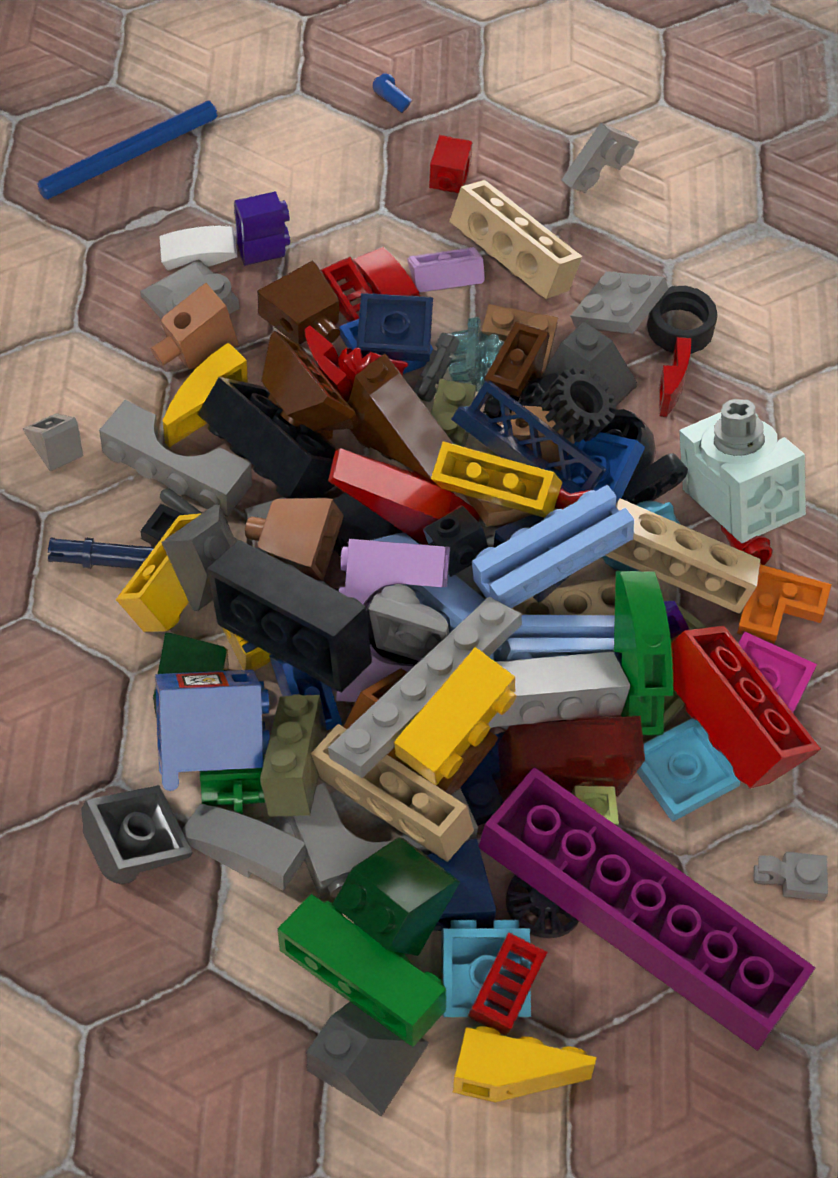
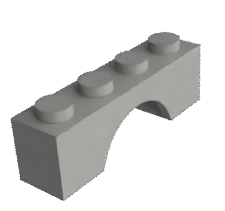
(209, 478)

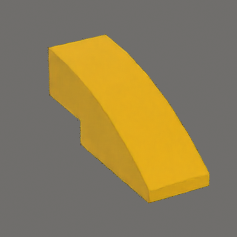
(182, 414)

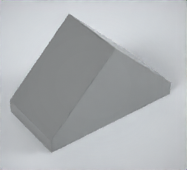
(56, 440)

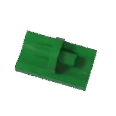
(232, 787)

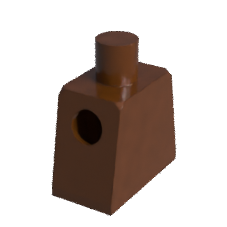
(300, 301)

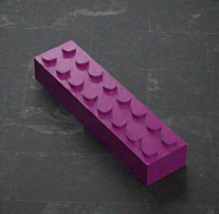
(646, 908)

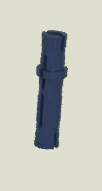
(97, 553)

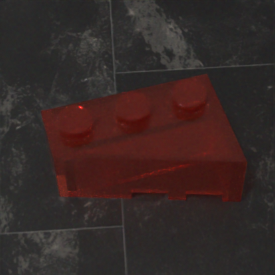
(574, 752)

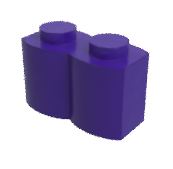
(261, 228)

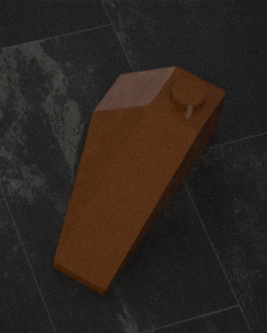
(395, 418)

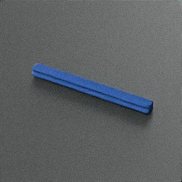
(126, 150)

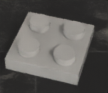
(620, 301)

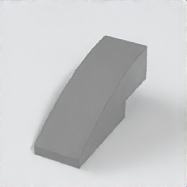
(245, 844)

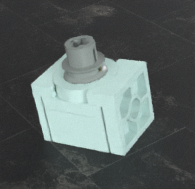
(743, 471)

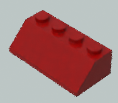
(737, 706)

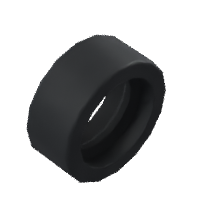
(689, 300)

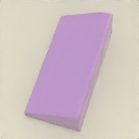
(446, 269)

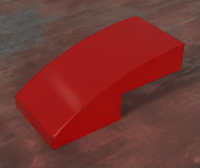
(385, 274)
(327, 361)
(674, 376)

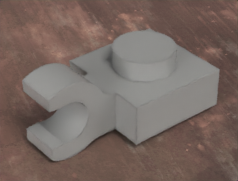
(799, 873)

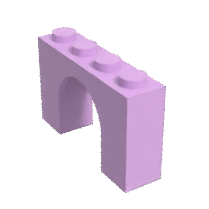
(383, 564)

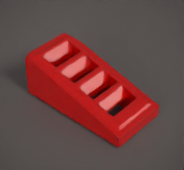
(346, 270)
(491, 1017)

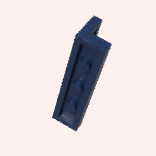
(507, 446)

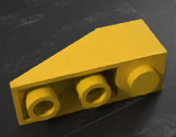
(507, 1067)

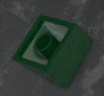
(397, 896)

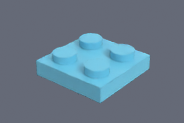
(685, 770)

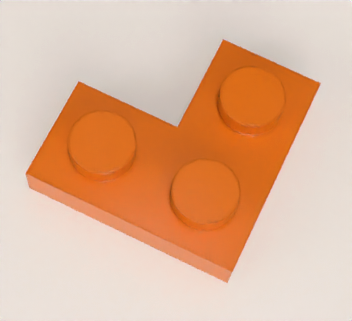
(778, 594)

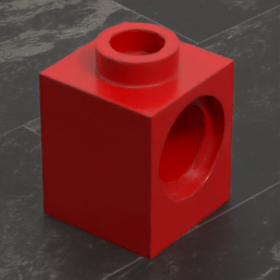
(450, 164)

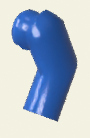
(385, 88)

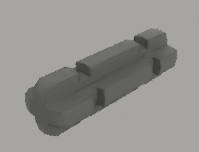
(436, 367)

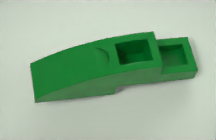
(645, 646)

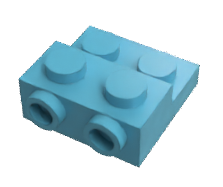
(468, 958)

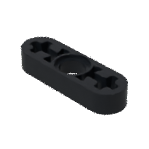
(655, 479)

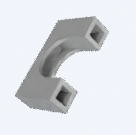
(333, 849)

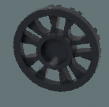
(540, 907)

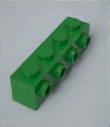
(362, 969)

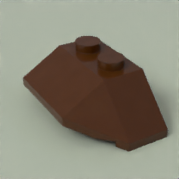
(303, 389)

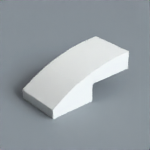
(207, 244)

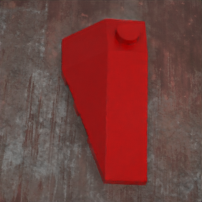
(394, 493)

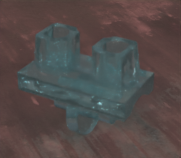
(479, 353)

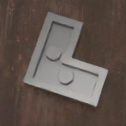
(605, 147)

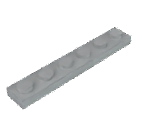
(376, 730)

